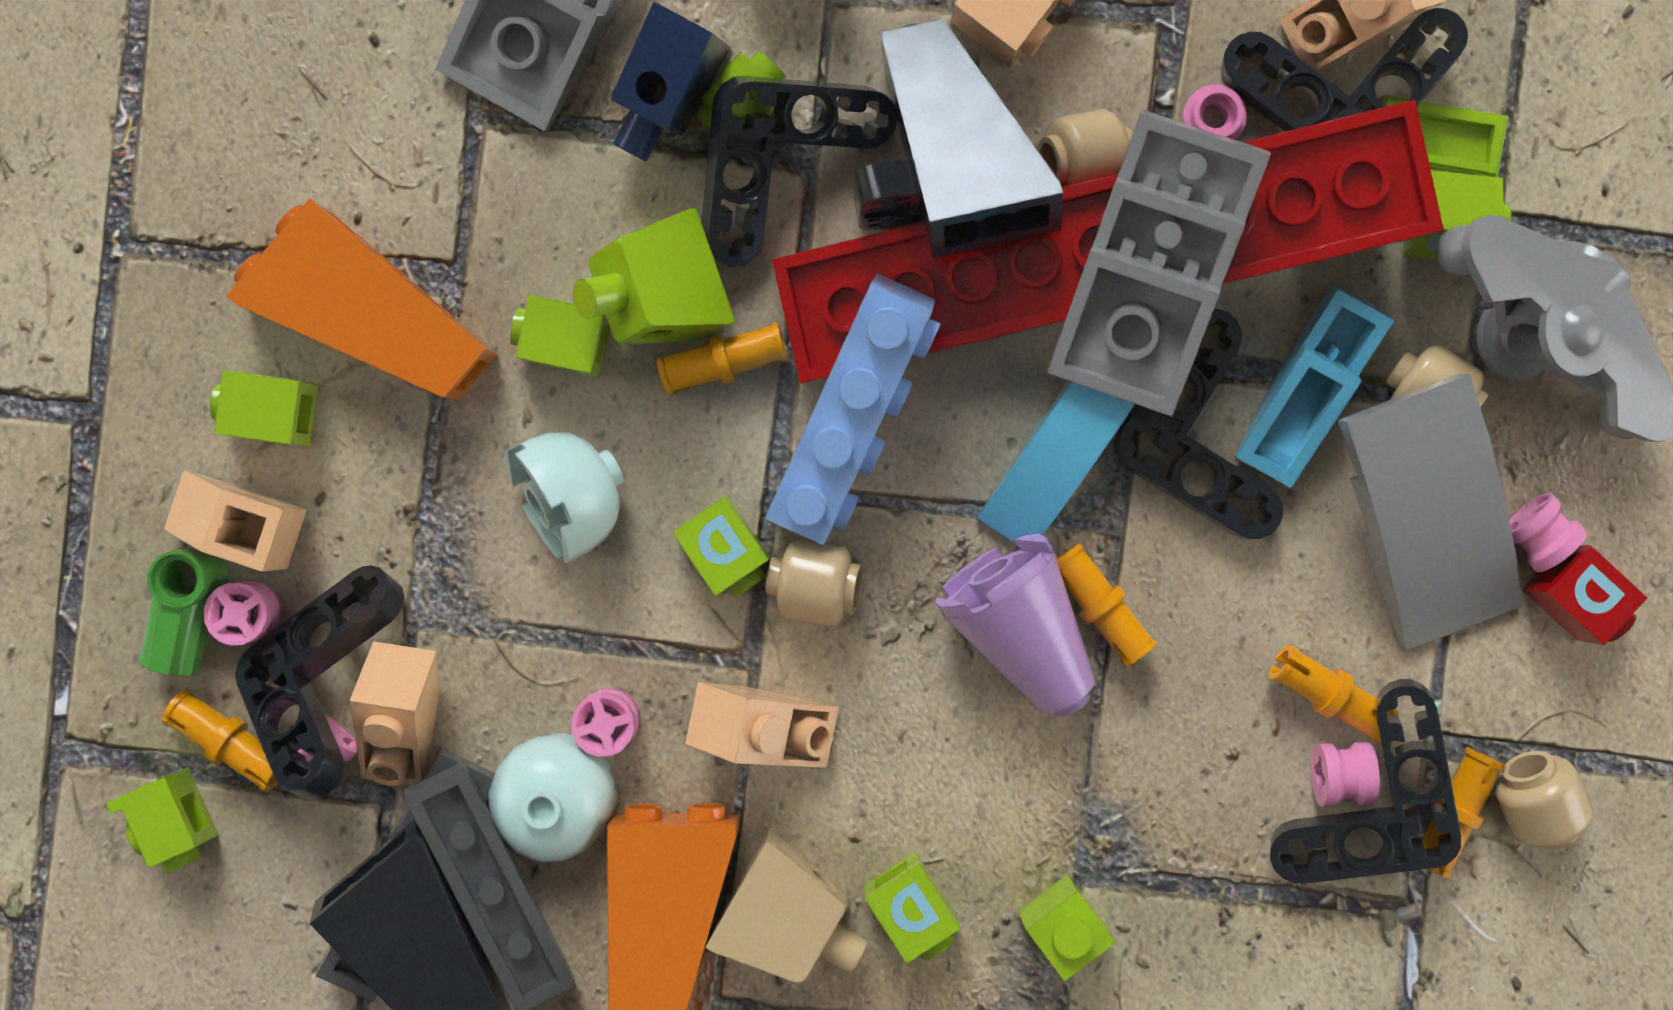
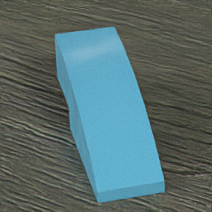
(1313, 384)
(1054, 461)

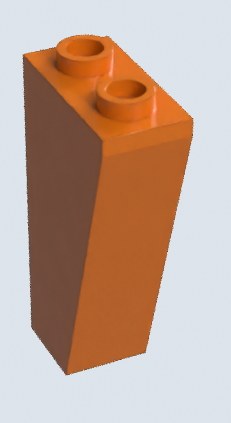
(353, 299)
(663, 899)

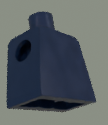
(668, 52)

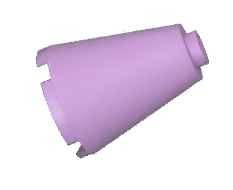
(1023, 623)

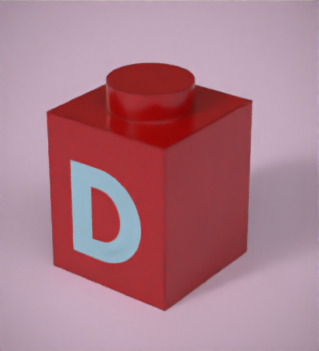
(1587, 596)

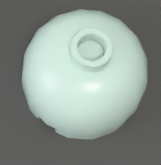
(567, 491)
(552, 798)

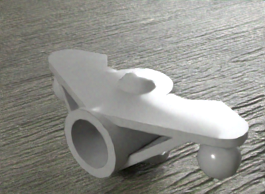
(1566, 314)

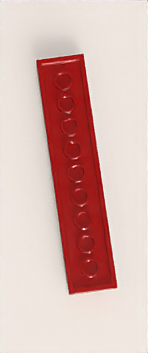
(1320, 198)

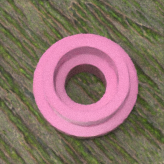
(1219, 98)

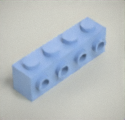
(848, 413)

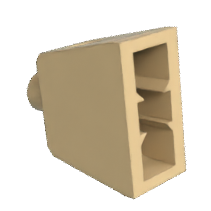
(785, 916)

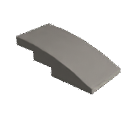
(525, 51)
(1158, 262)
(1433, 510)

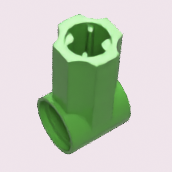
(176, 623)

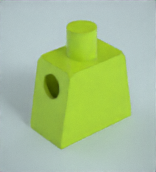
(657, 284)

